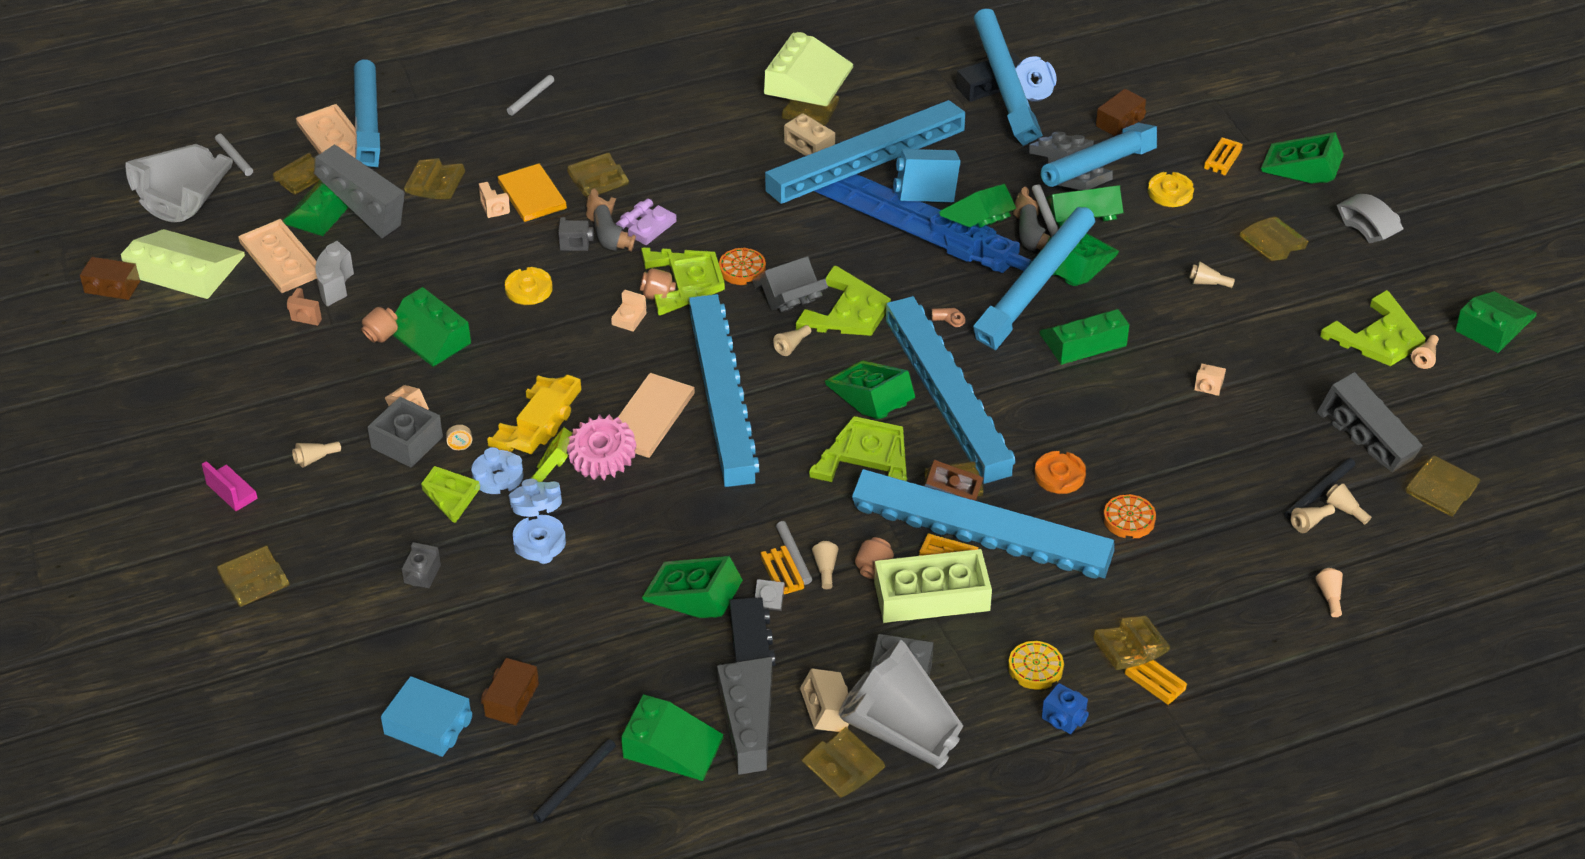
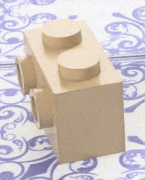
(807, 135)
(823, 697)

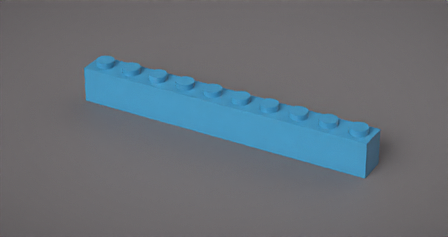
(864, 151)
(950, 390)
(722, 391)
(984, 524)

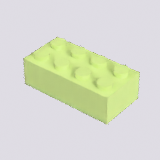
(932, 585)

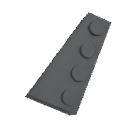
(361, 189)
(1369, 422)
(746, 706)

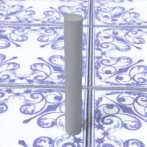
(531, 94)
(237, 158)
(1045, 210)
(794, 552)

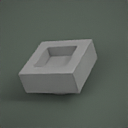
(771, 592)

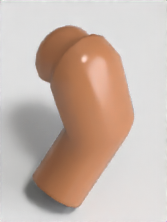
(950, 315)

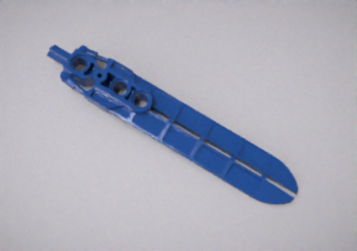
(925, 222)

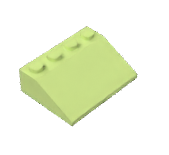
(806, 71)
(181, 262)

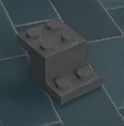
(1061, 145)
(790, 285)

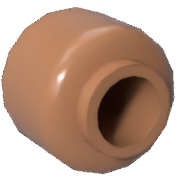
(656, 282)
(379, 324)
(872, 551)

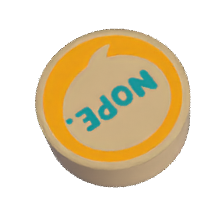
(459, 437)

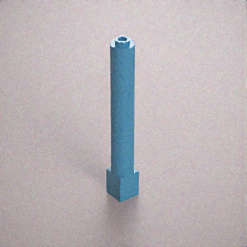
(1019, 112)
(366, 116)
(1134, 139)
(997, 321)

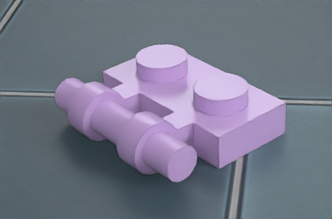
(652, 222)

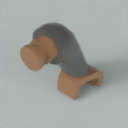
(1030, 232)
(608, 233)

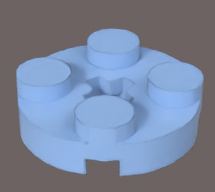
(1040, 69)
(497, 460)
(534, 497)
(539, 550)

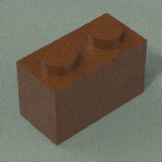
(1120, 112)
(110, 278)
(953, 480)
(510, 691)

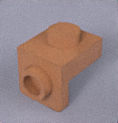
(303, 309)

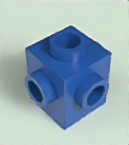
(1065, 708)

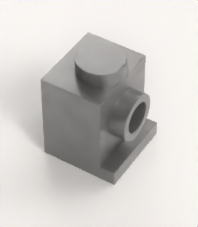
(575, 235)
(421, 565)

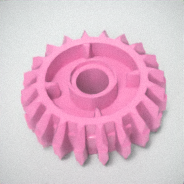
(592, 460)

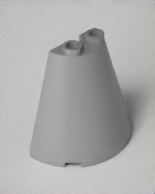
(176, 181)
(903, 707)

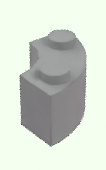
(1370, 217)
(332, 271)

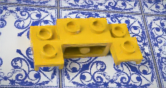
(541, 415)

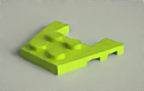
(694, 273)
(856, 311)
(1384, 340)
(865, 444)

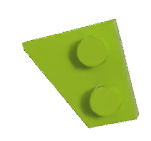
(554, 455)
(450, 491)

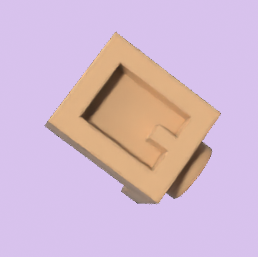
(492, 203)
(631, 311)
(1209, 379)
(410, 393)

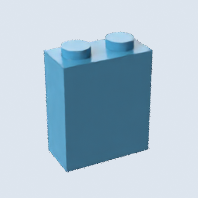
(927, 175)
(426, 716)

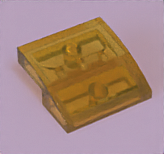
(817, 112)
(597, 173)
(434, 180)
(1273, 238)
(1442, 485)
(252, 576)
(1132, 643)
(843, 763)

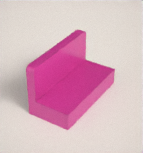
(229, 486)

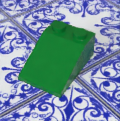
(1305, 159)
(1085, 260)
(1493, 320)
(873, 388)
(695, 586)
(670, 739)

